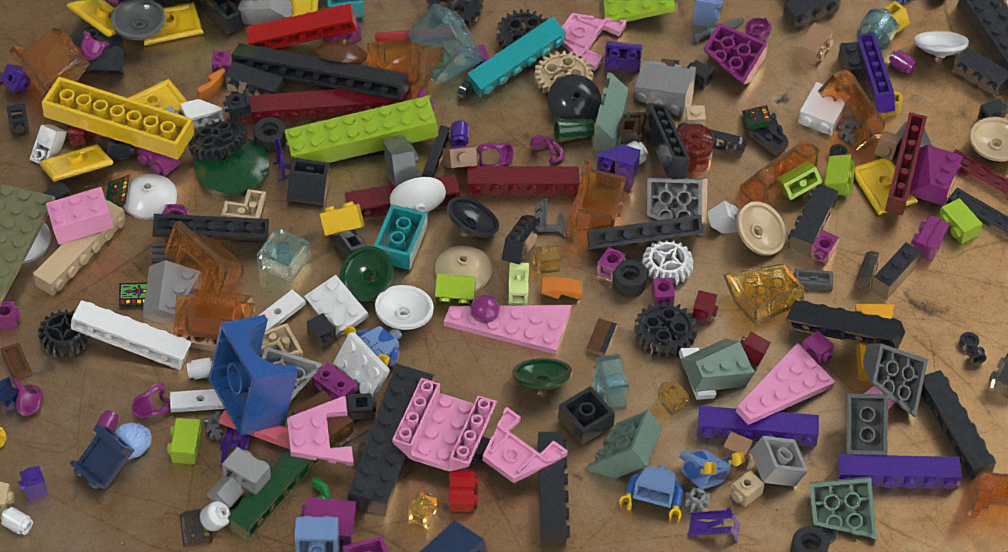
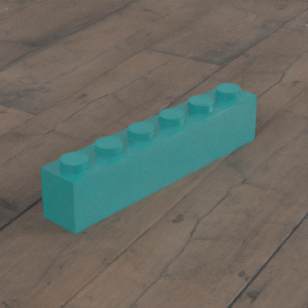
(516, 56)

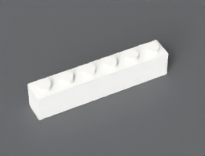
(130, 335)

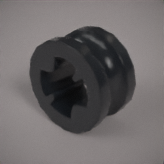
(977, 355)

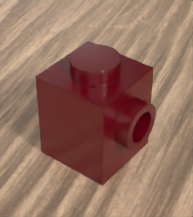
(705, 307)
(754, 347)

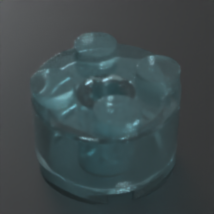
(881, 24)

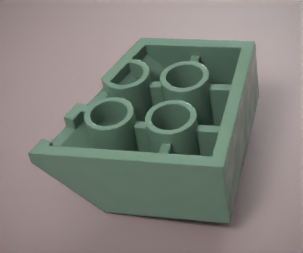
(610, 114)
(718, 366)
(627, 446)
(844, 505)

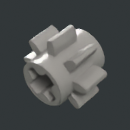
(697, 500)

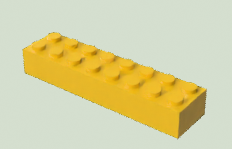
(118, 117)

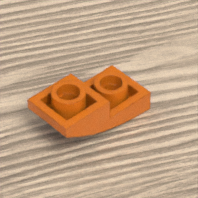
(215, 83)
(559, 285)

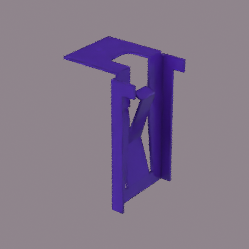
(280, 161)
(225, 443)
(718, 517)

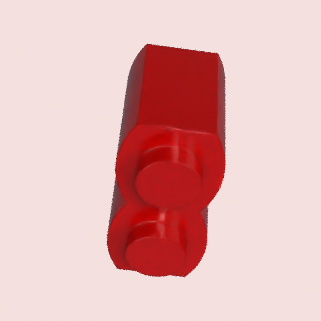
(462, 491)

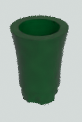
(572, 129)

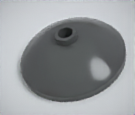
(138, 19)

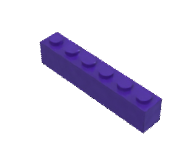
(876, 73)
(721, 421)
(902, 470)

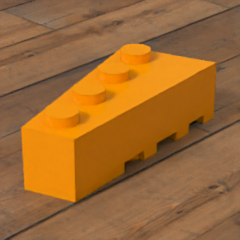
(882, 310)

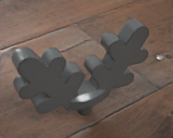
(847, 131)
(213, 429)

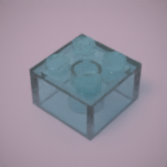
(284, 254)
(611, 381)

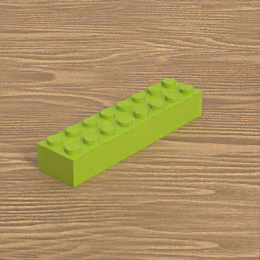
(362, 131)

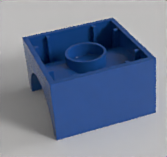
(247, 385)

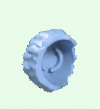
(136, 437)

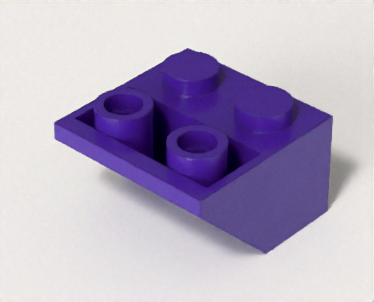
(623, 56)
(621, 161)

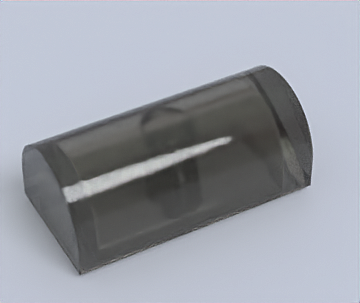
(867, 271)

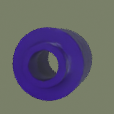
(459, 133)

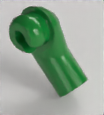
(322, 487)

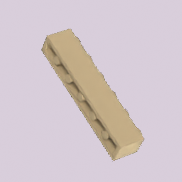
(74, 254)

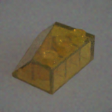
(764, 292)

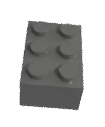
(400, 160)
(866, 424)

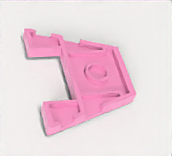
(583, 31)
(310, 433)
(513, 456)

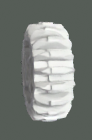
(663, 261)

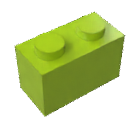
(840, 174)
(799, 180)
(962, 221)
(455, 287)
(185, 441)

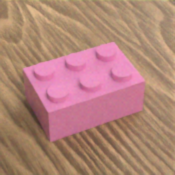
(79, 215)

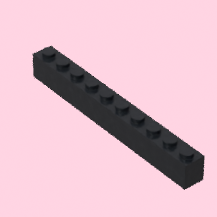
(324, 72)

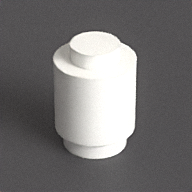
(199, 368)
(16, 521)

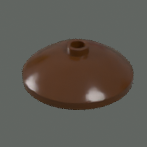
(341, 51)

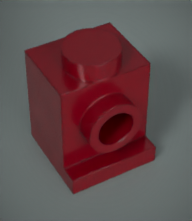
(76, 136)

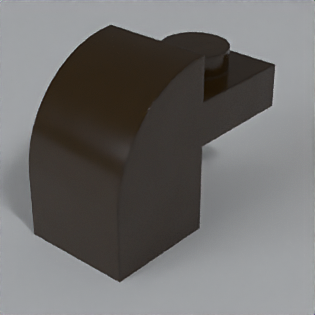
(633, 127)

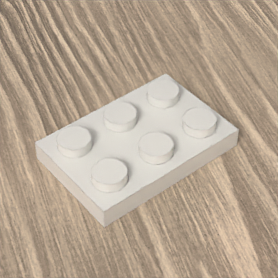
(336, 304)
(361, 365)

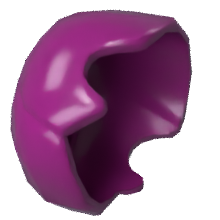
(758, 28)
(484, 308)

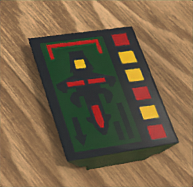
(757, 117)
(118, 190)

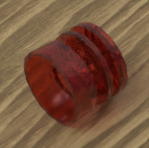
(699, 146)

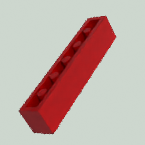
(303, 27)

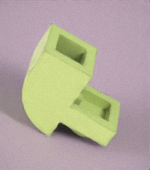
(518, 284)

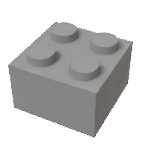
(779, 461)

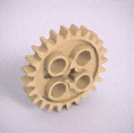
(560, 65)

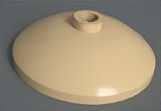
(990, 138)
(761, 228)
(475, 264)

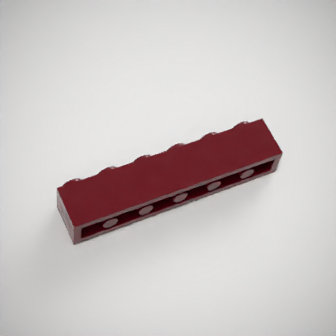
(906, 163)
(523, 180)
(376, 201)

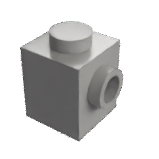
(225, 491)

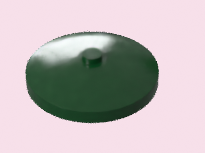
(234, 173)

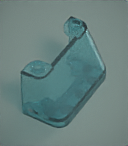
(447, 30)

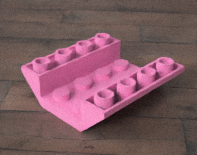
(442, 427)

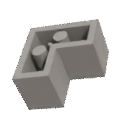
(246, 470)

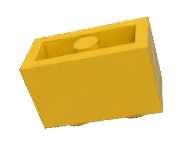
(342, 218)

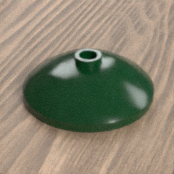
(360, 267)
(542, 373)

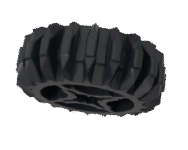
(58, 337)

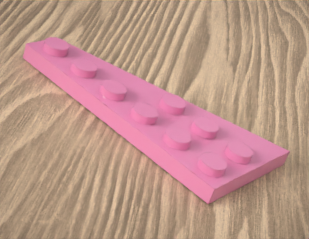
(526, 325)
(788, 383)

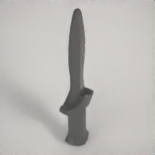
(709, 30)

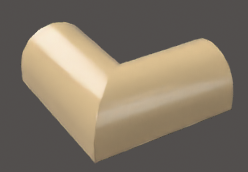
(251, 208)
(283, 339)

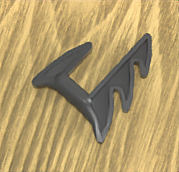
(541, 214)

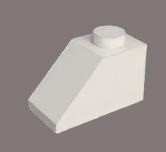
(201, 112)

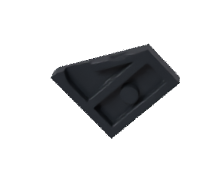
(771, 136)

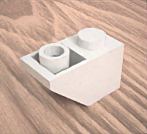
(48, 143)
(724, 217)

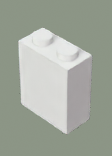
(820, 112)

